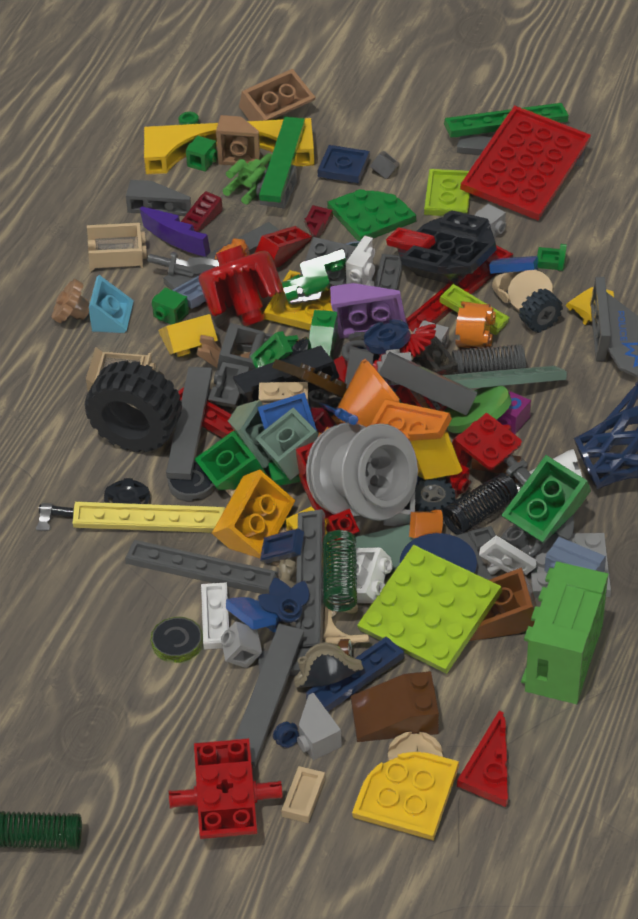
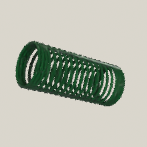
(339, 590)
(71, 822)

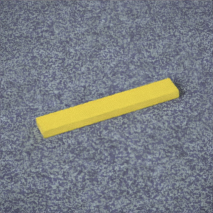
(146, 517)

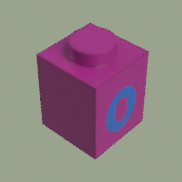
(517, 413)

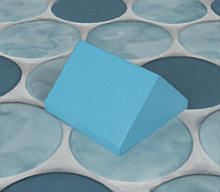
(109, 308)

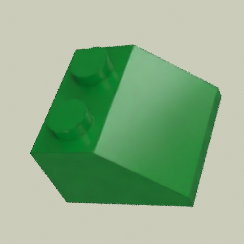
(228, 462)

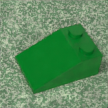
(547, 499)

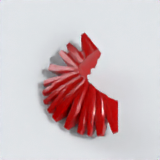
(419, 339)

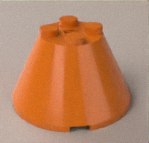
(365, 394)

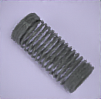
(504, 362)

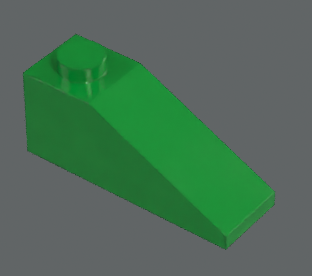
(324, 330)

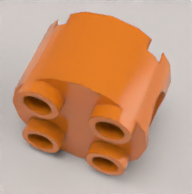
(474, 325)

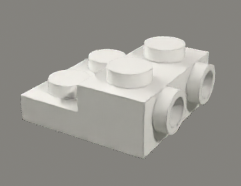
(360, 263)
(371, 572)

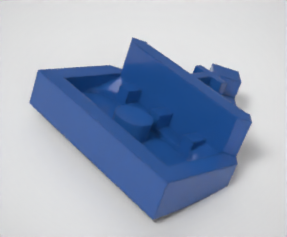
(514, 264)
(252, 613)

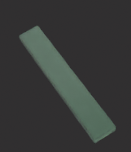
(509, 377)

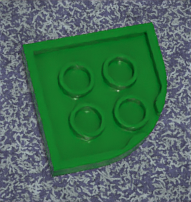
(371, 213)

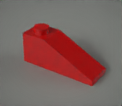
(283, 244)

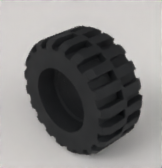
(143, 388)

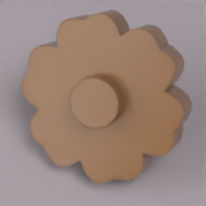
(71, 303)

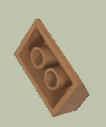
(275, 97)

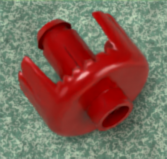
(237, 283)

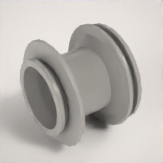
(362, 470)

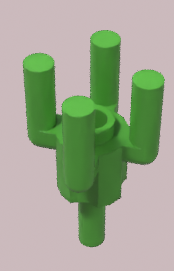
(248, 175)

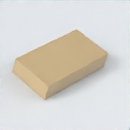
(303, 794)

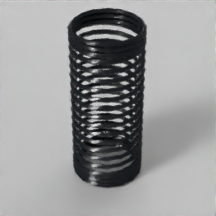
(459, 511)

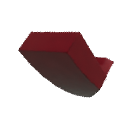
(318, 220)

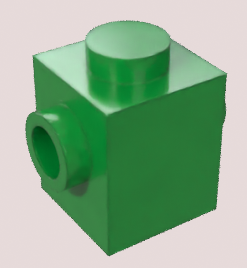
(201, 153)
(170, 306)

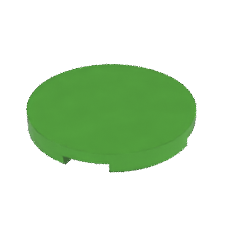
(489, 400)

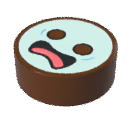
(345, 645)

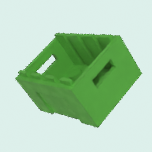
(565, 632)

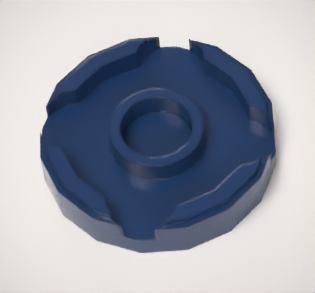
(386, 336)

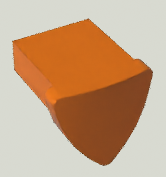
(425, 523)

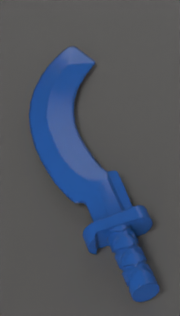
(341, 414)

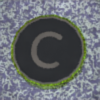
(176, 639)

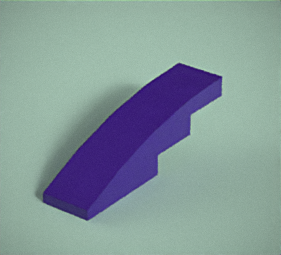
(171, 230)

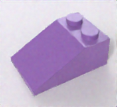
(364, 306)

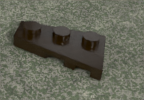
(317, 380)

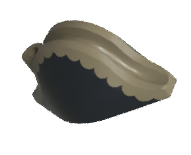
(325, 665)

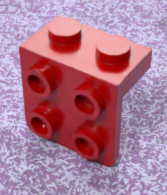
(486, 442)

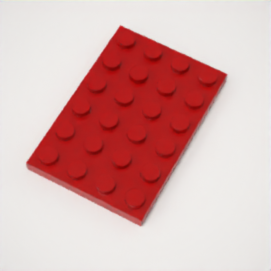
(525, 162)

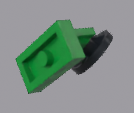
(278, 347)

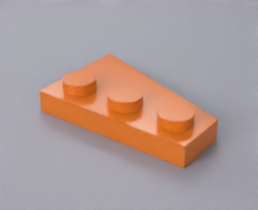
(413, 421)

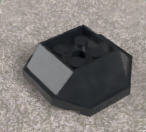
(459, 249)

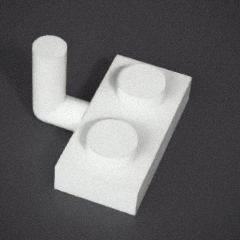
(505, 557)

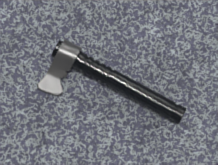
(48, 510)

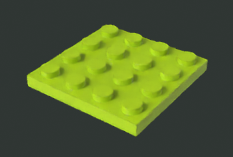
(430, 608)

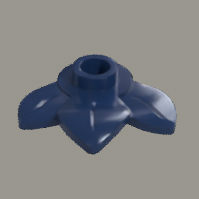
(284, 597)

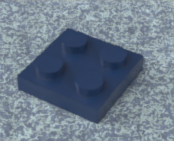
(343, 163)

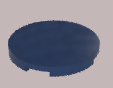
(447, 547)

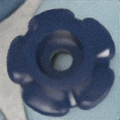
(286, 734)

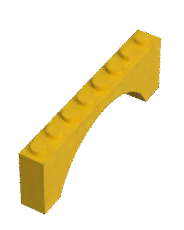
(168, 144)

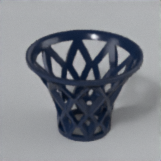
(601, 443)

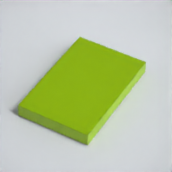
(444, 192)

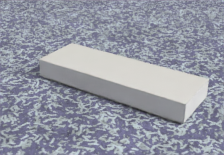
(214, 614)

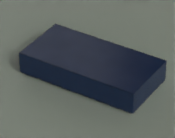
(282, 546)

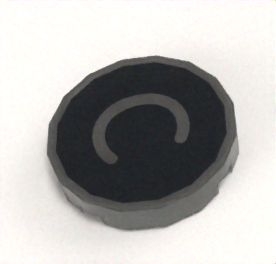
(198, 487)

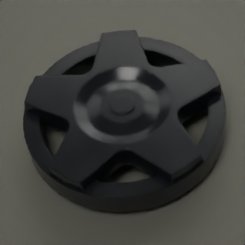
(127, 492)

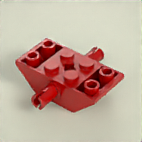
(225, 789)

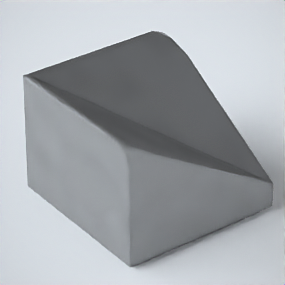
(384, 164)

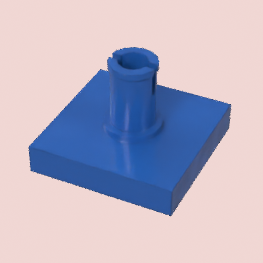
(273, 411)

